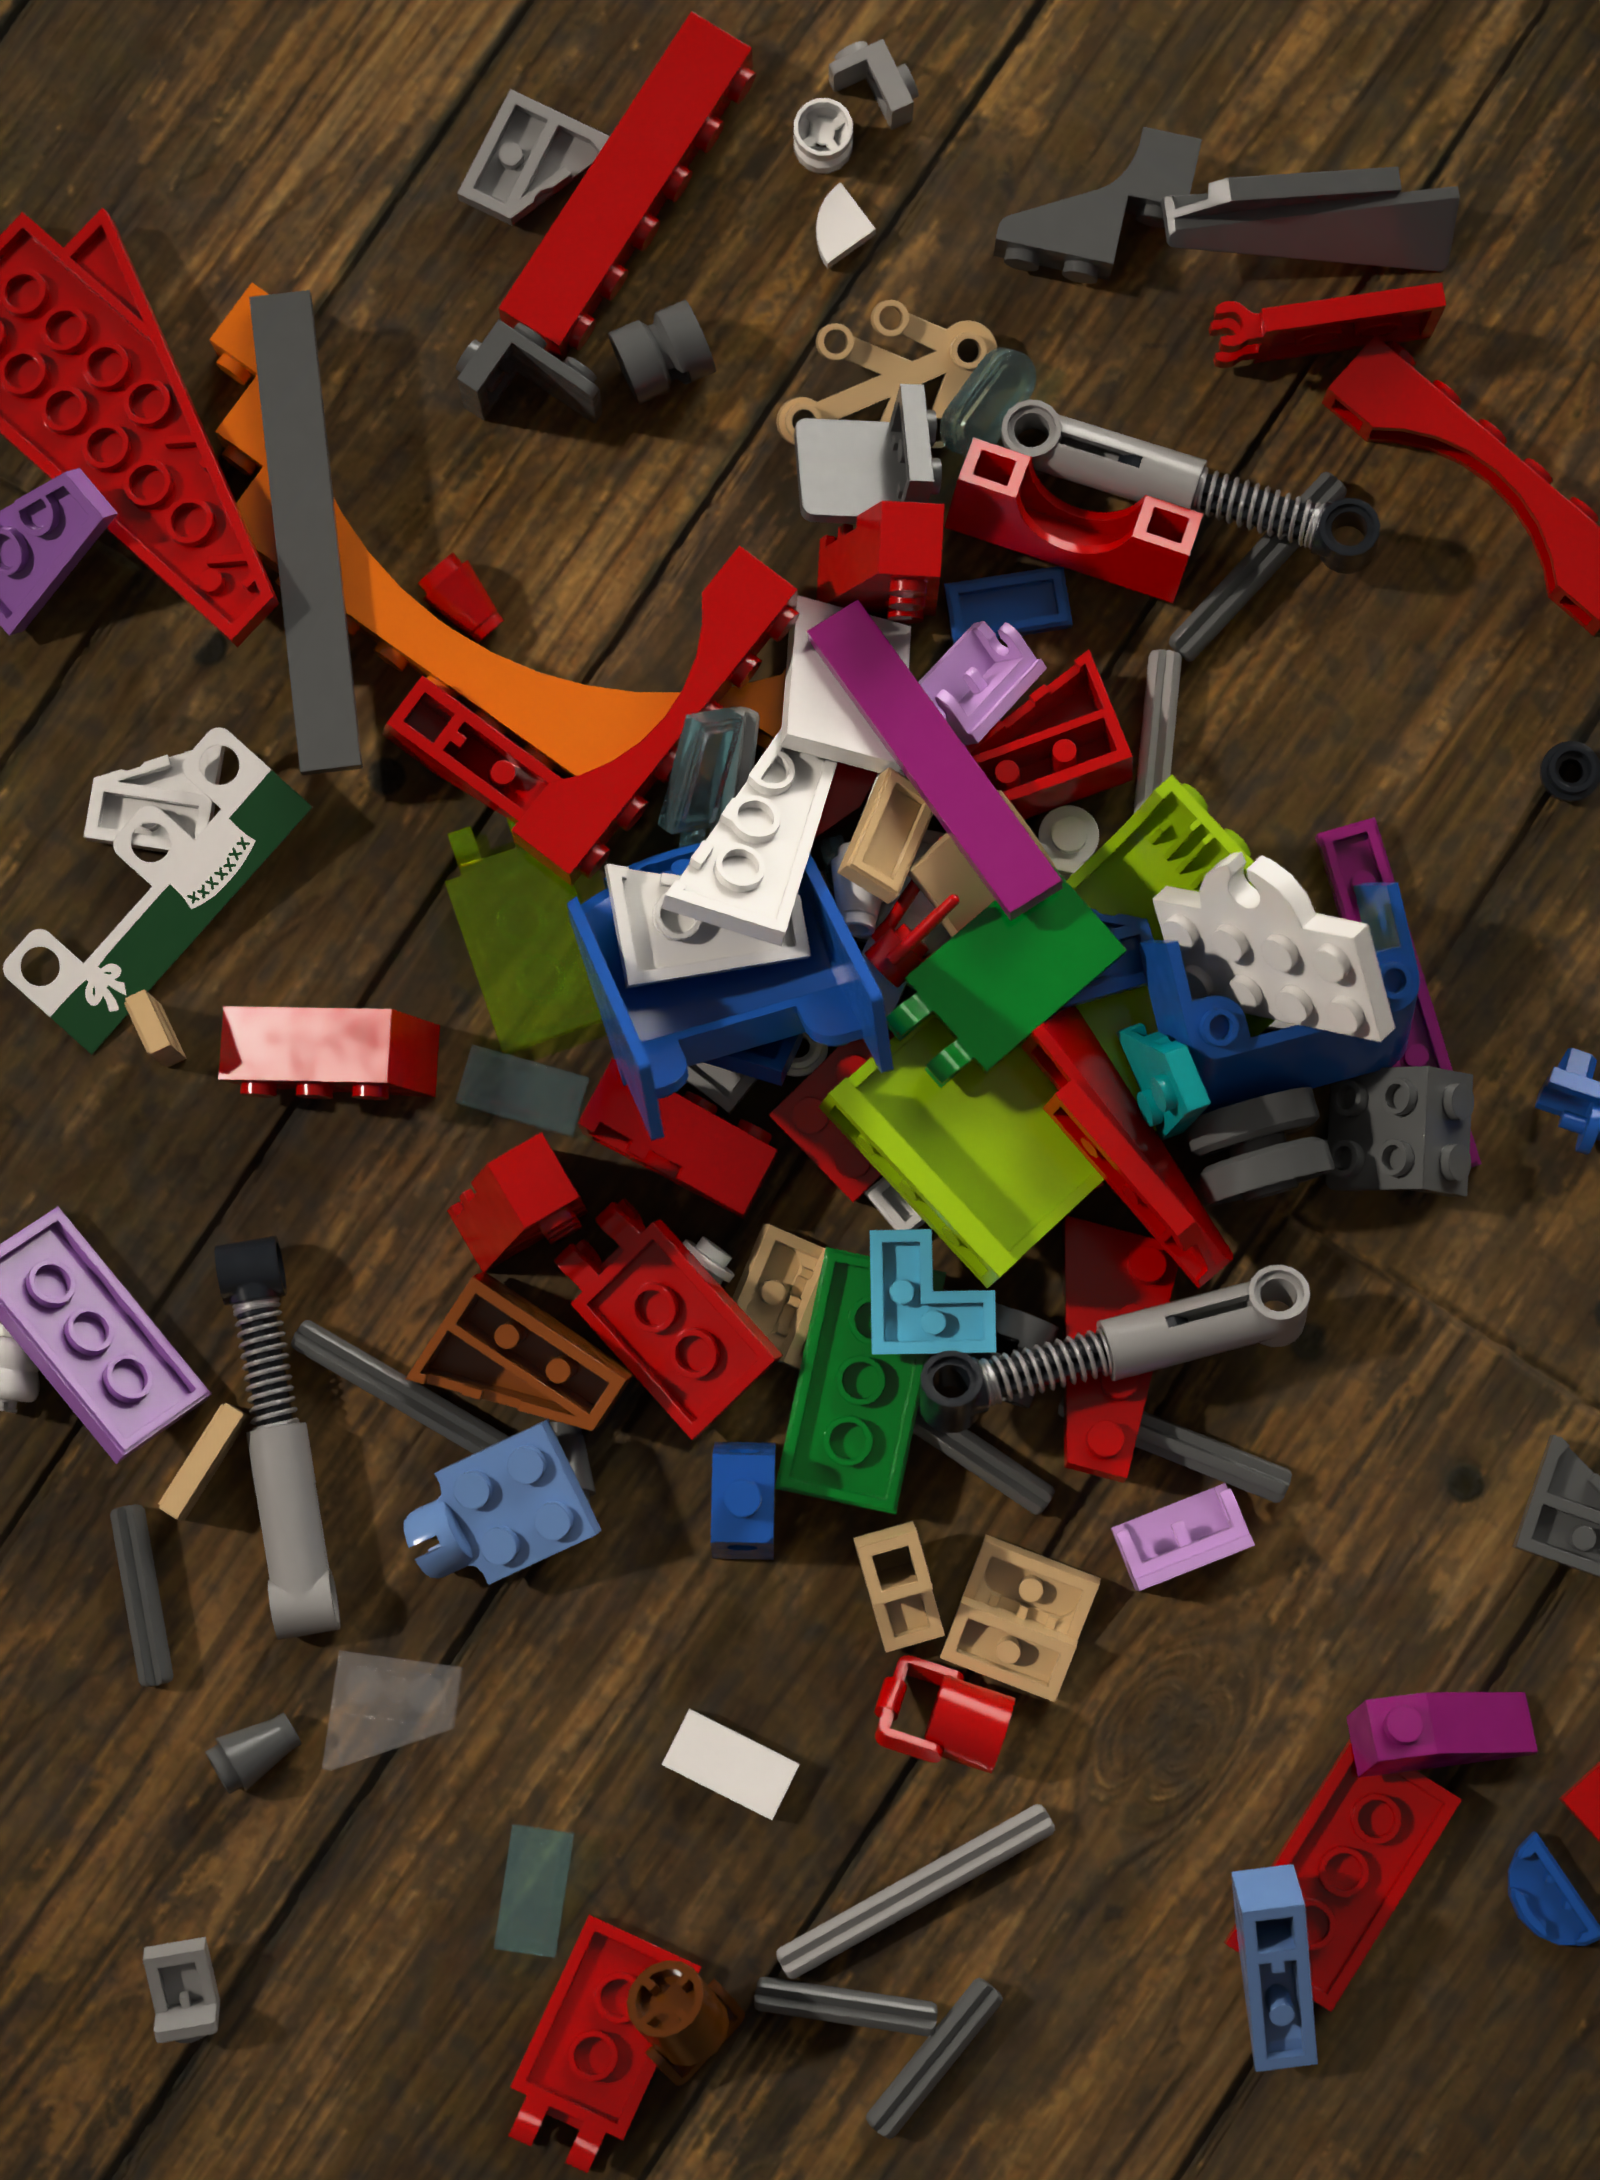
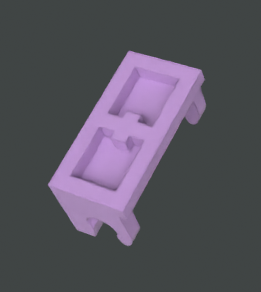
(981, 679)
(1182, 1537)

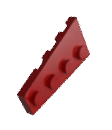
(1103, 1278)

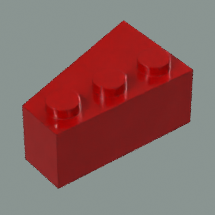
(697, 1147)

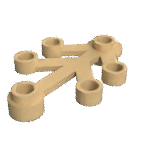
(894, 368)

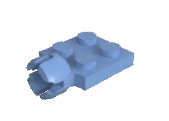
(503, 1508)

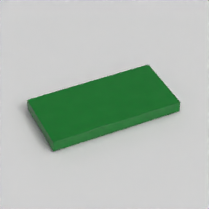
(850, 1407)

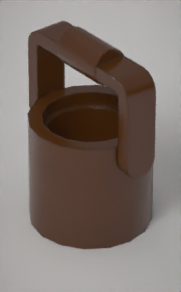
(681, 2017)

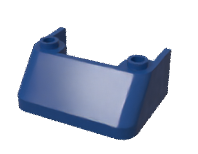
(1298, 1056)

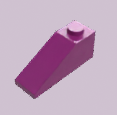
(1439, 1730)

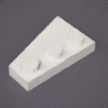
(671, 946)

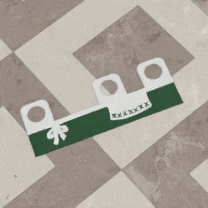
(184, 897)

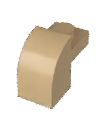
(899, 1586)

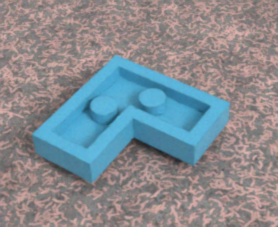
(912, 1316)

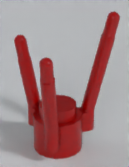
(901, 950)

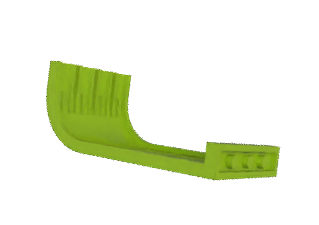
(981, 1149)

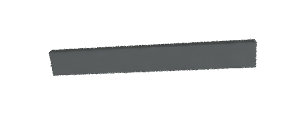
(306, 533)

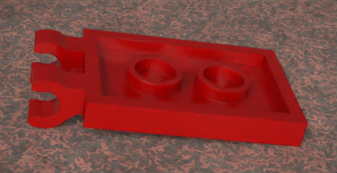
(1325, 324)
(667, 1319)
(586, 2052)

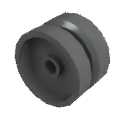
(1256, 1140)

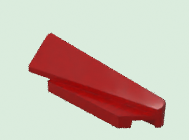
(1108, 1129)

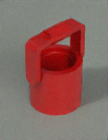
(964, 1723)

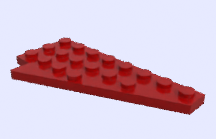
(101, 393)

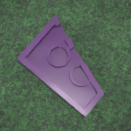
(44, 541)

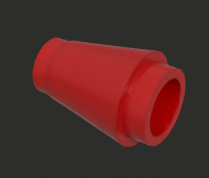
(461, 597)

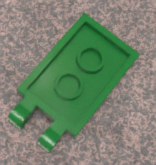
(1005, 979)

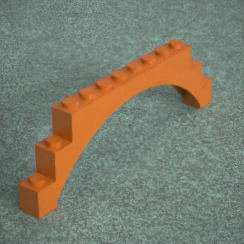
(553, 718)

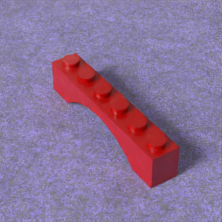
(1394, 403)
(581, 813)

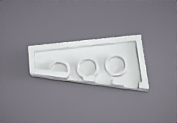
(759, 849)

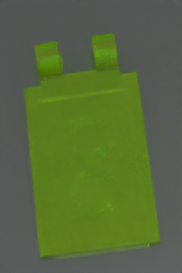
(521, 943)

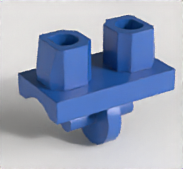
(1574, 1097)

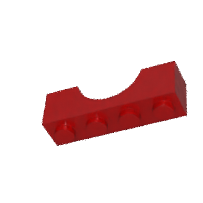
(1008, 506)

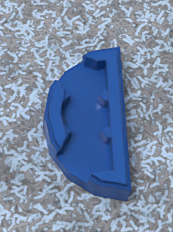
(1546, 1897)

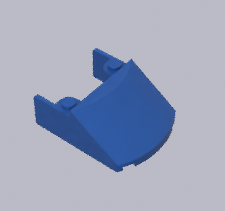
(693, 1020)

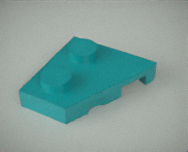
(1167, 1080)

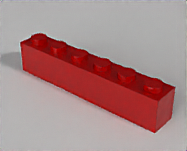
(629, 184)

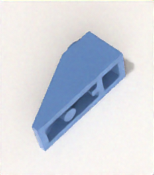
(1275, 1966)

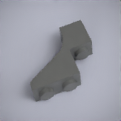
(1085, 229)

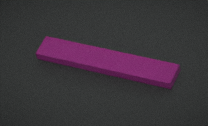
(935, 760)
(1358, 856)

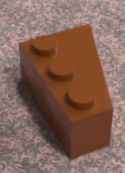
(520, 1357)

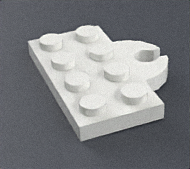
(1275, 951)

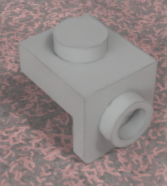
(890, 83)
(182, 1990)

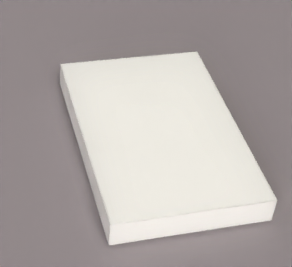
(816, 708)

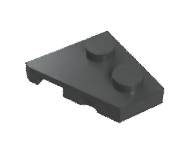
(1563, 1511)

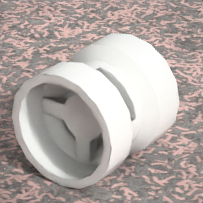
(819, 124)

